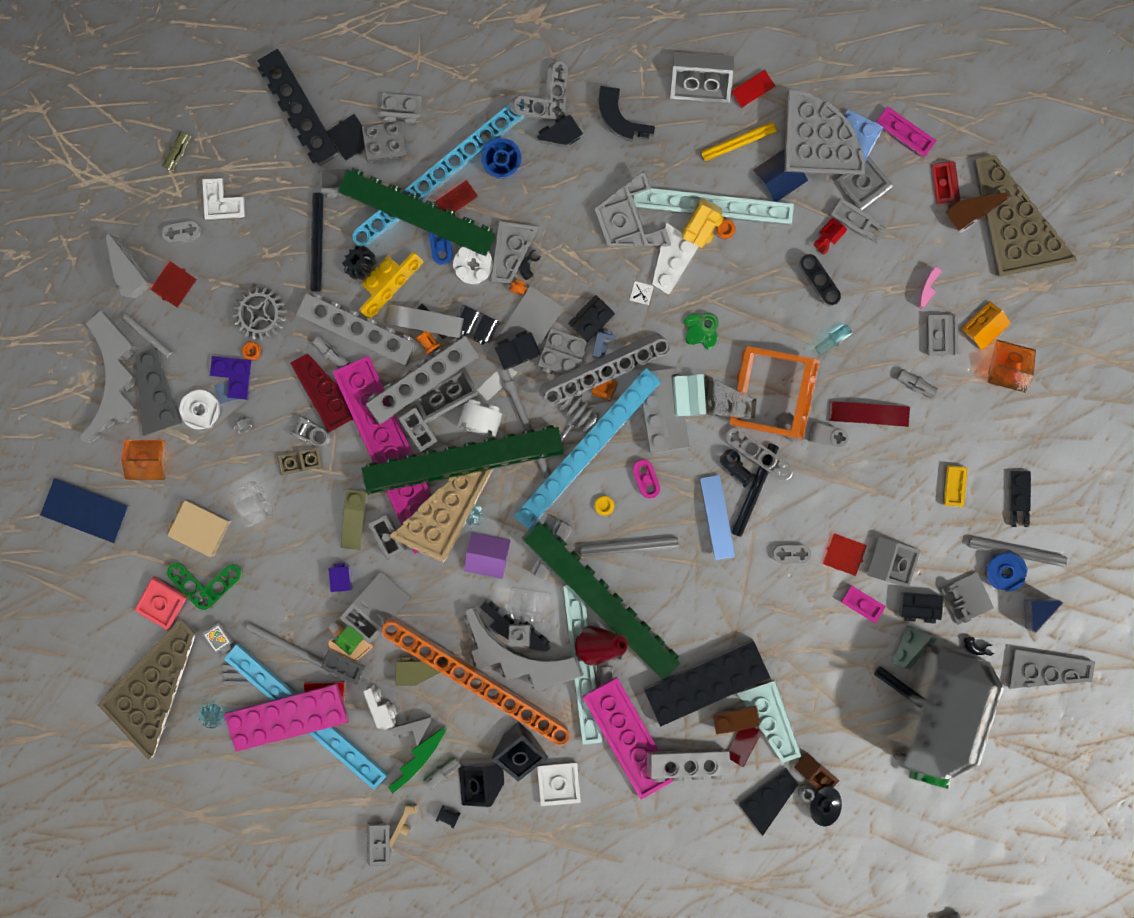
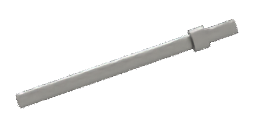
(510, 385)
(287, 646)

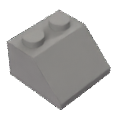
(893, 562)

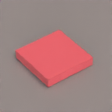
(160, 603)

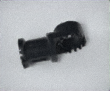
(736, 468)

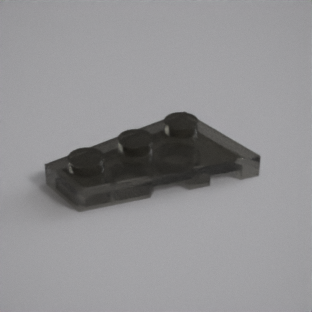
(727, 401)

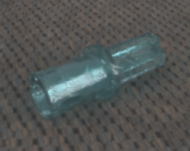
(833, 339)

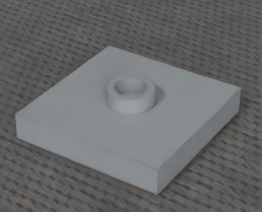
(867, 187)

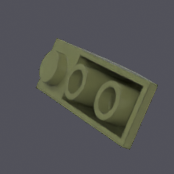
(414, 672)

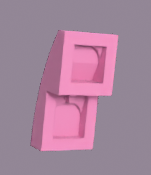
(926, 291)

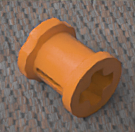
(428, 342)

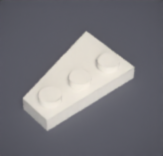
(672, 260)

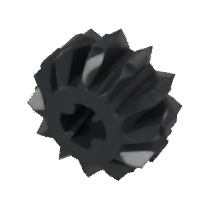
(359, 262)

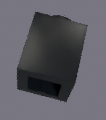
(561, 134)

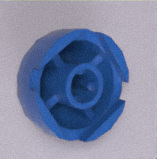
(501, 158)

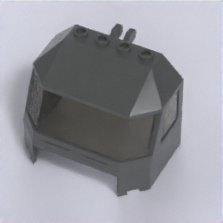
(954, 715)

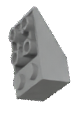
(373, 606)

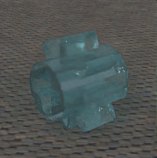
(476, 518)
(211, 716)

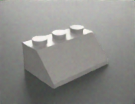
(702, 77)

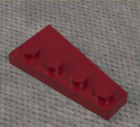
(322, 393)

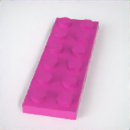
(286, 717)
(624, 734)

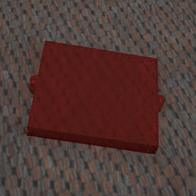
(173, 284)
(844, 554)

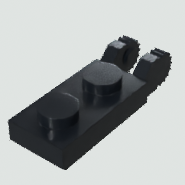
(1020, 496)

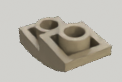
(299, 461)

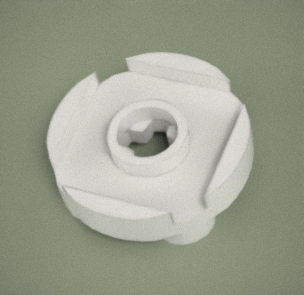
(464, 271)
(189, 414)

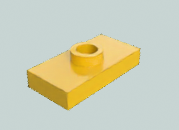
(955, 486)

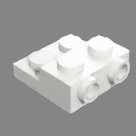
(383, 713)

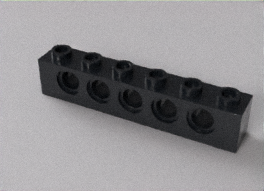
(276, 61)

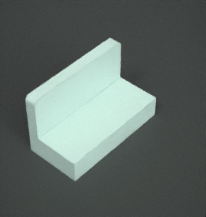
(689, 395)

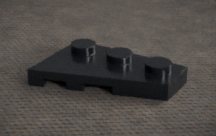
(768, 800)

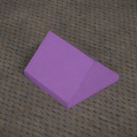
(487, 555)

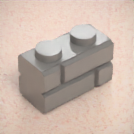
(382, 530)

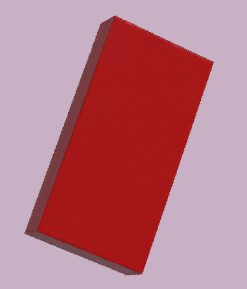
(753, 89)

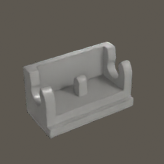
(378, 844)

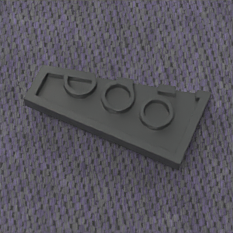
(155, 396)

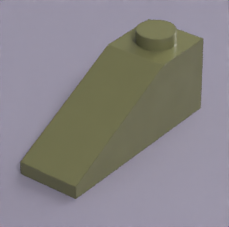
(354, 518)

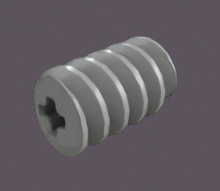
(580, 412)

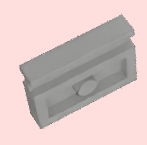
(942, 334)

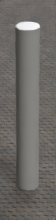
(146, 335)

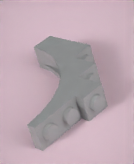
(115, 404)
(514, 664)

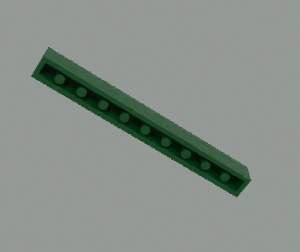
(462, 460)
(601, 600)

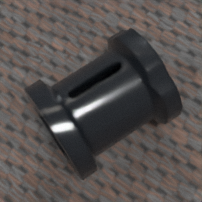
(448, 816)

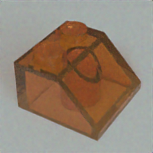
(1012, 366)

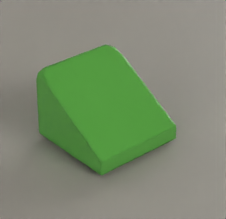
(349, 640)

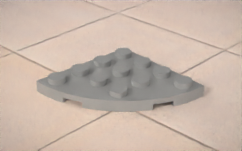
(819, 138)

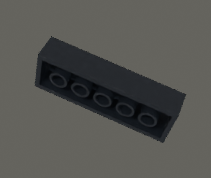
(706, 682)

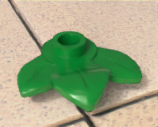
(699, 332)

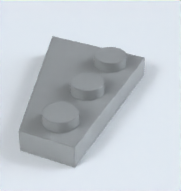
(510, 249)

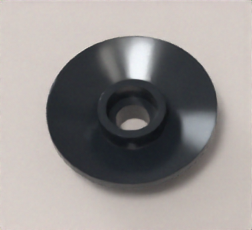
(826, 806)

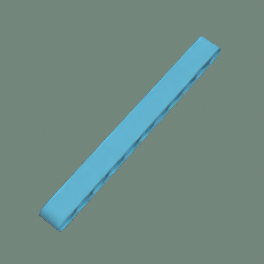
(443, 164)

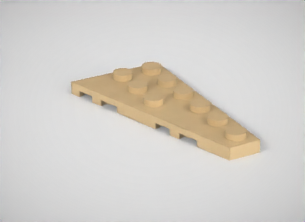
(442, 516)

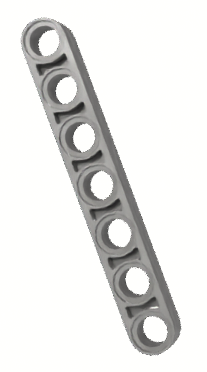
(595, 367)

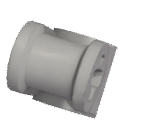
(307, 431)
(824, 435)

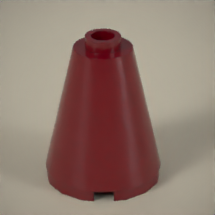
(599, 645)

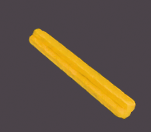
(738, 141)

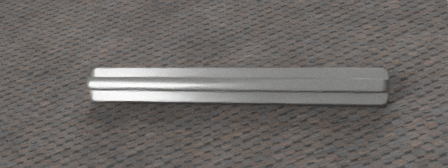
(630, 546)
(1025, 553)

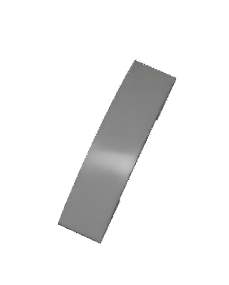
(424, 320)

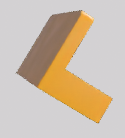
(986, 325)

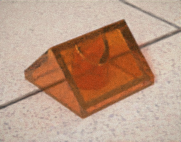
(144, 460)

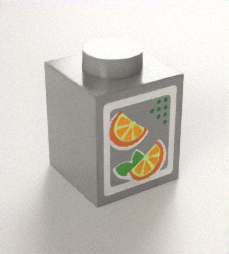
(219, 638)

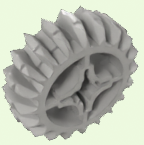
(263, 305)

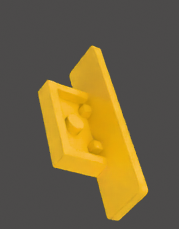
(386, 281)

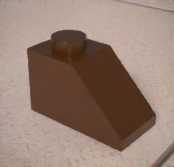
(736, 719)
(815, 772)

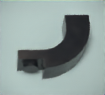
(615, 121)

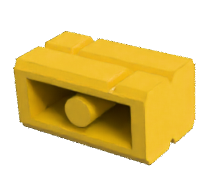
(702, 223)

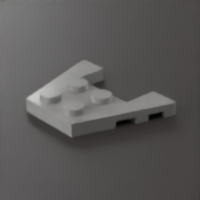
(621, 218)

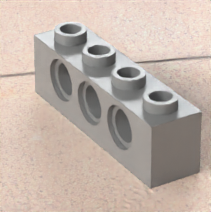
(658, 759)

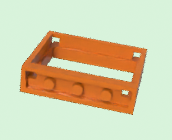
(804, 398)

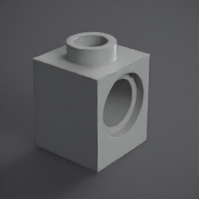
(519, 635)

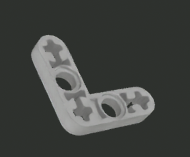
(546, 104)

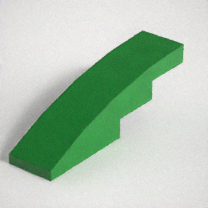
(422, 753)

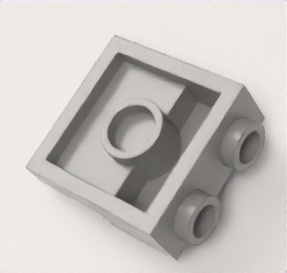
(562, 352)

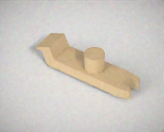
(401, 828)

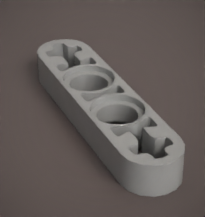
(759, 454)

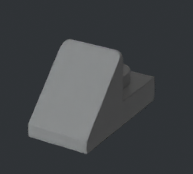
(417, 726)

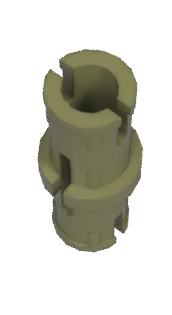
(176, 151)

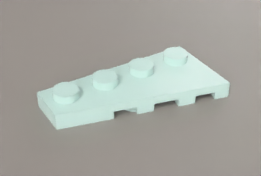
(773, 719)

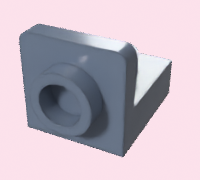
(600, 345)

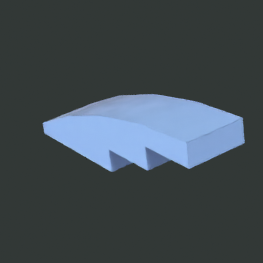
(717, 517)

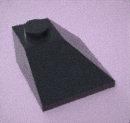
(519, 752)
(480, 783)

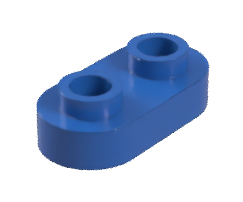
(438, 246)

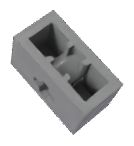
(418, 430)

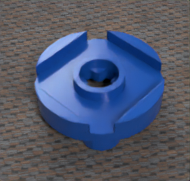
(1010, 560)

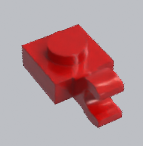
(830, 234)

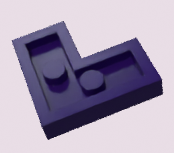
(238, 373)

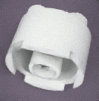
(480, 419)

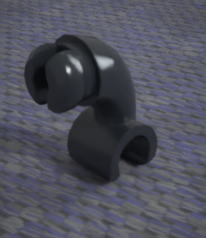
(525, 269)
(972, 647)

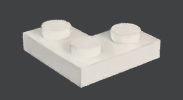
(216, 204)

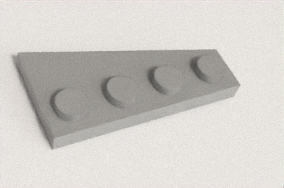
(1042, 669)

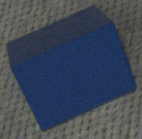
(775, 180)
(1039, 611)

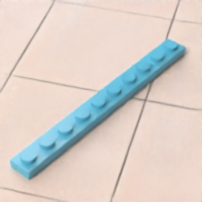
(588, 448)
(330, 737)

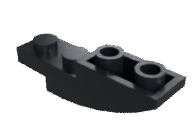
(501, 626)

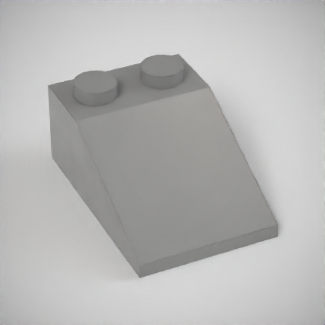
(126, 272)

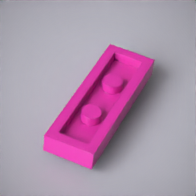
(906, 132)

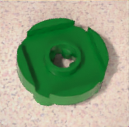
(916, 775)

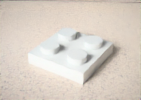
(559, 784)

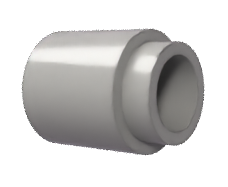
(785, 421)

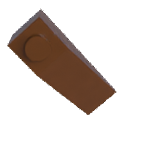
(968, 211)

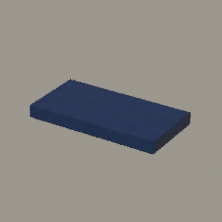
(84, 510)

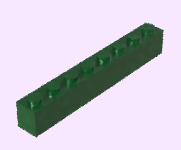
(416, 212)

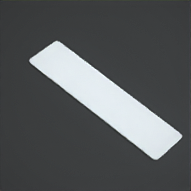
(494, 384)

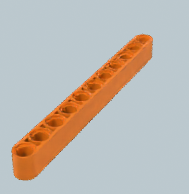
(465, 680)

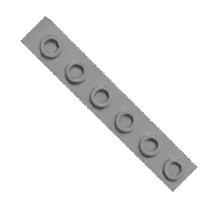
(308, 311)
(382, 413)

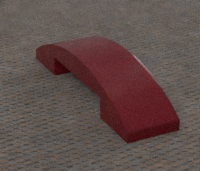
(869, 413)

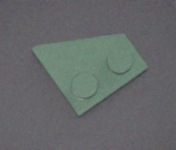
(912, 647)

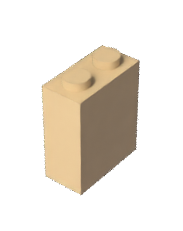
(198, 528)

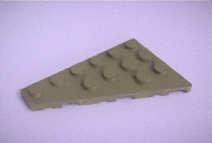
(1017, 229)
(146, 693)

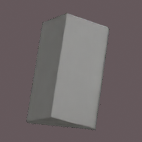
(447, 396)

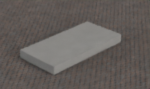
(534, 314)

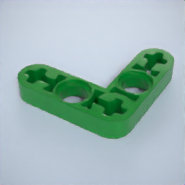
(207, 591)

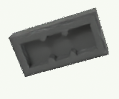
(343, 666)

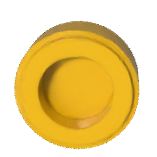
(604, 505)

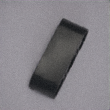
(828, 286)

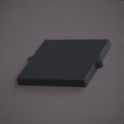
(348, 137)

